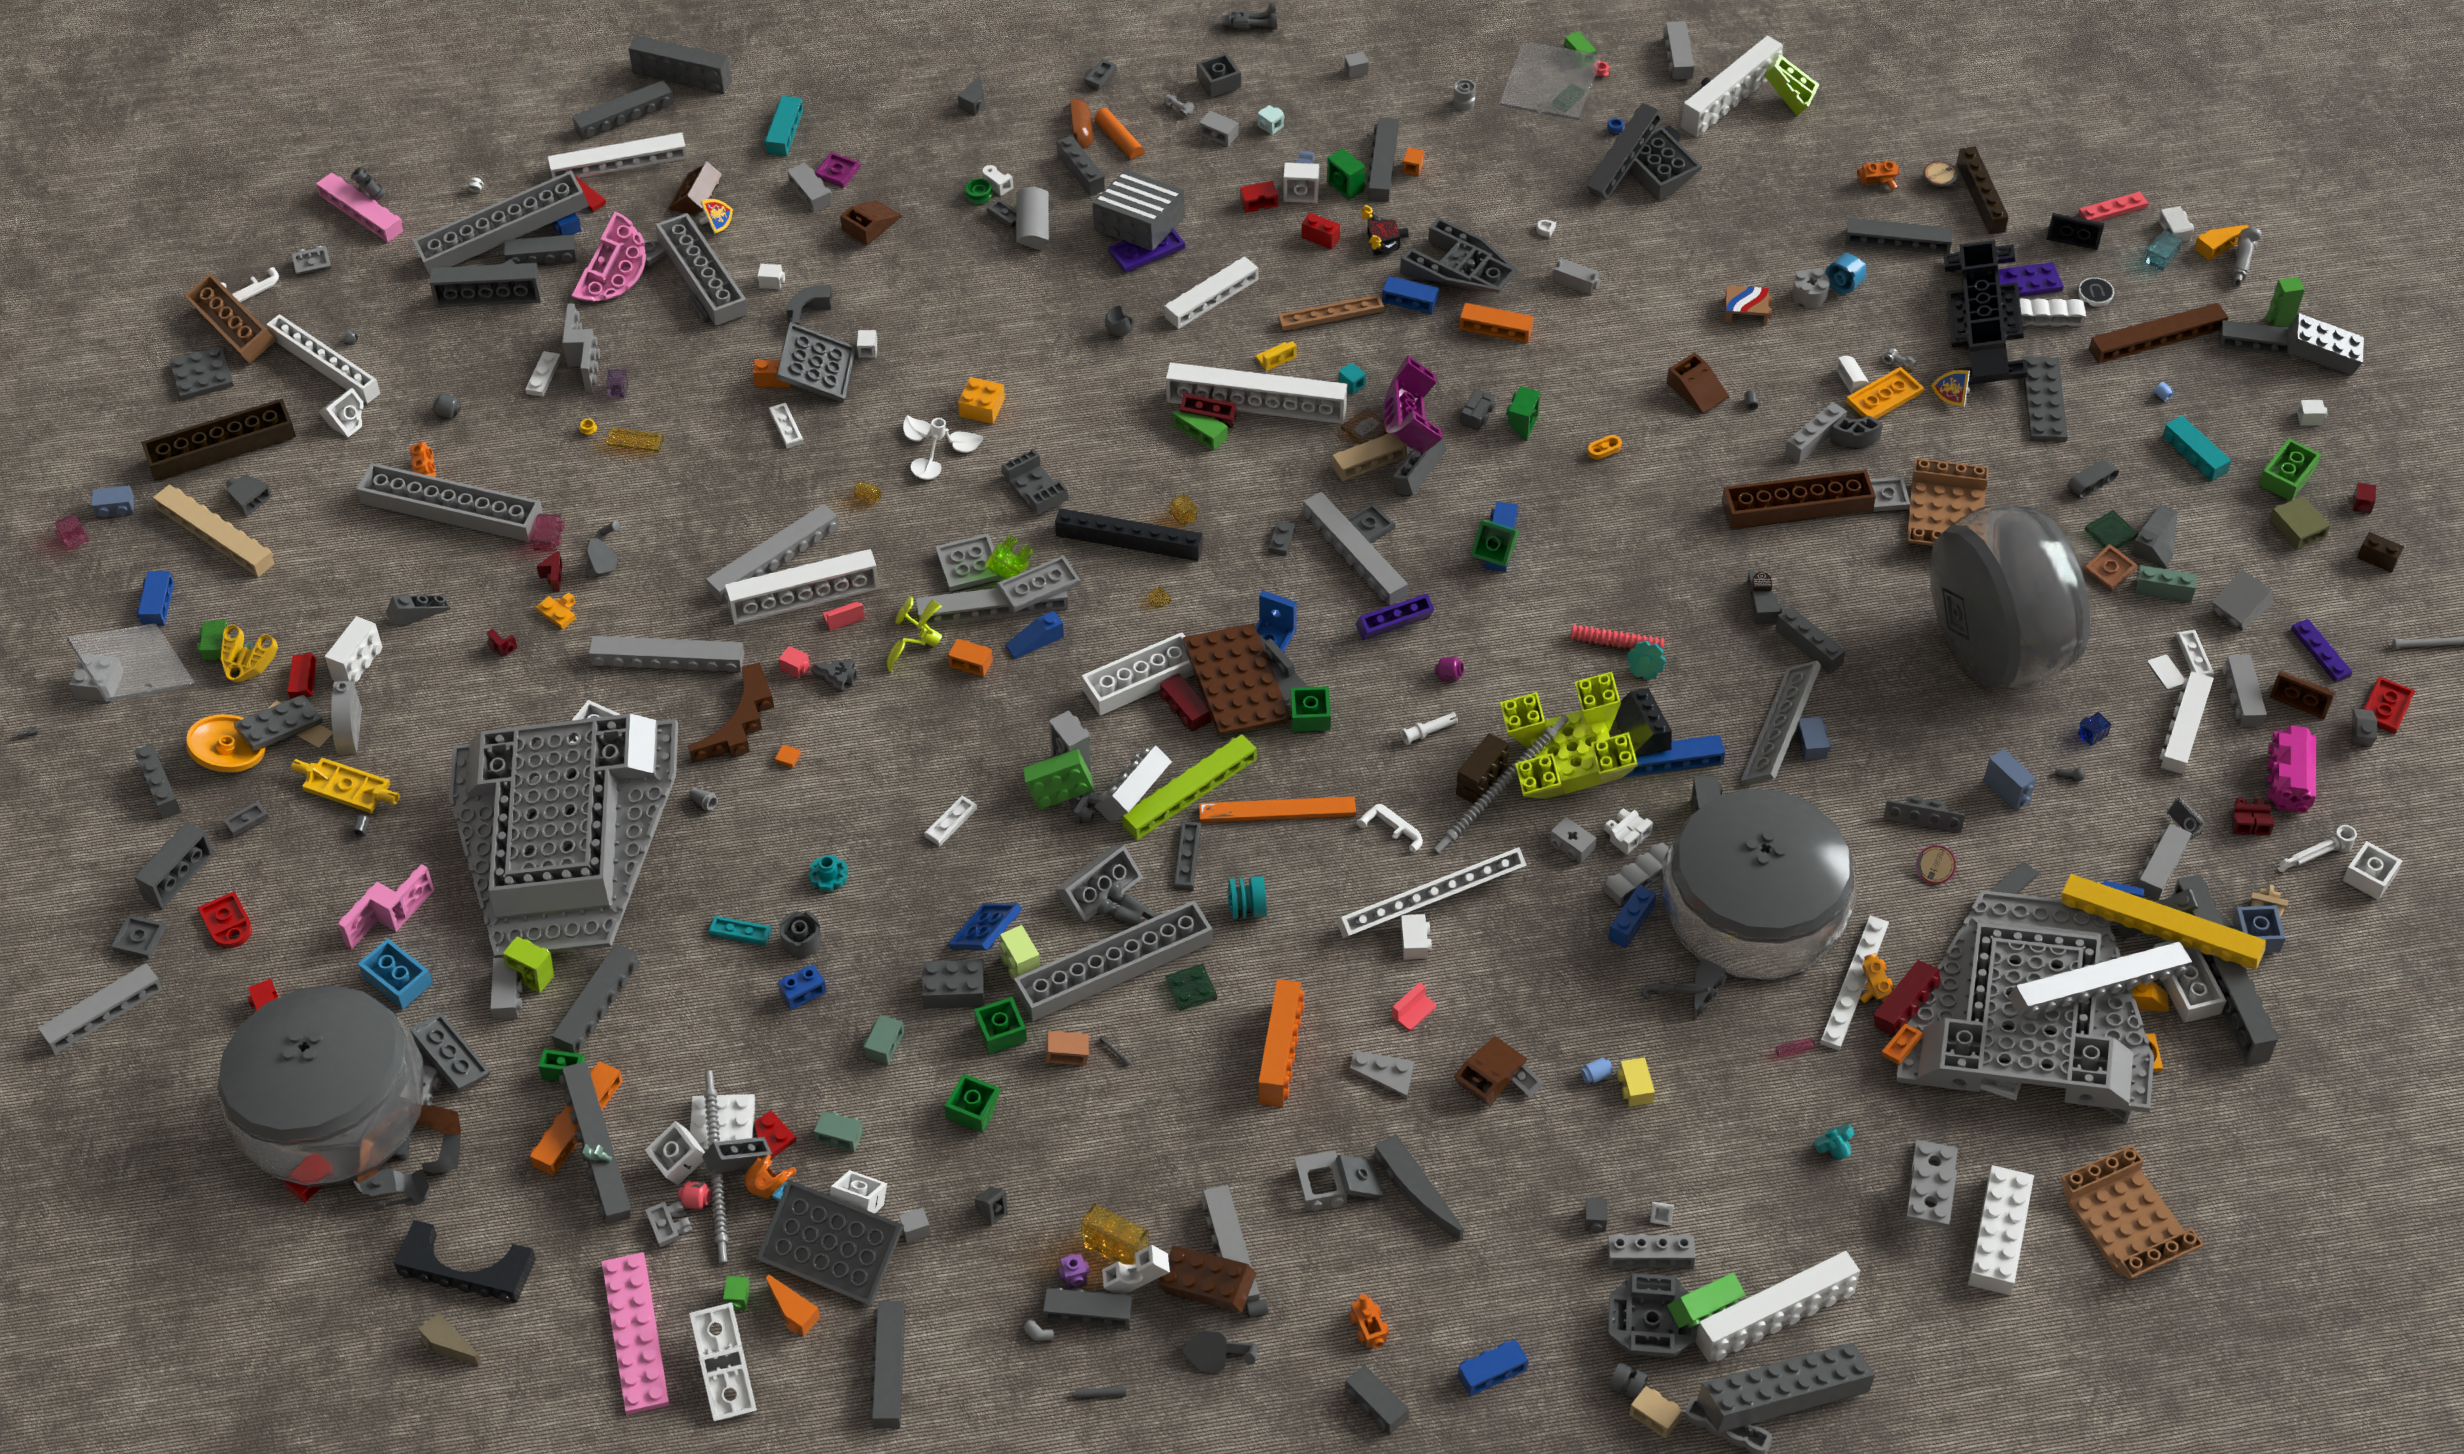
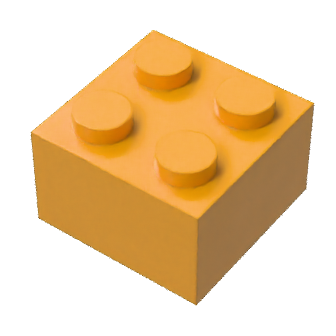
(981, 400)

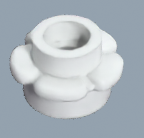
(475, 185)

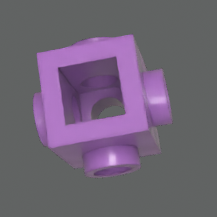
(1073, 1270)

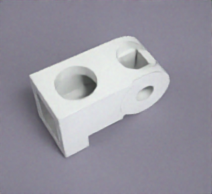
(1000, 183)

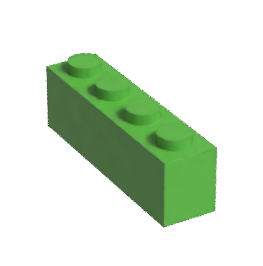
(1705, 1300)

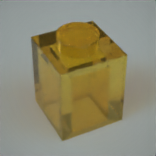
(1183, 509)

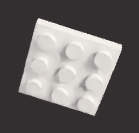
(734, 1119)

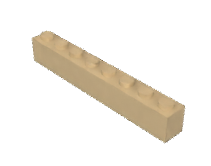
(214, 530)

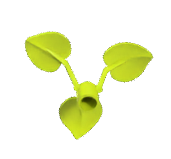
(926, 634)

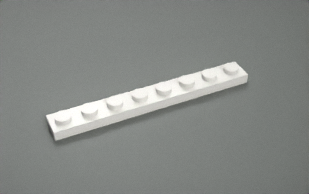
(1853, 984)

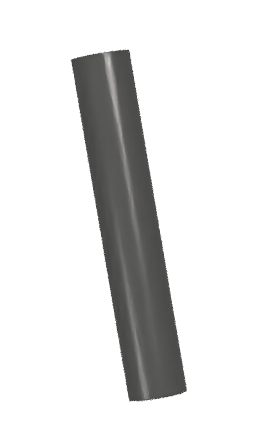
(1100, 1392)

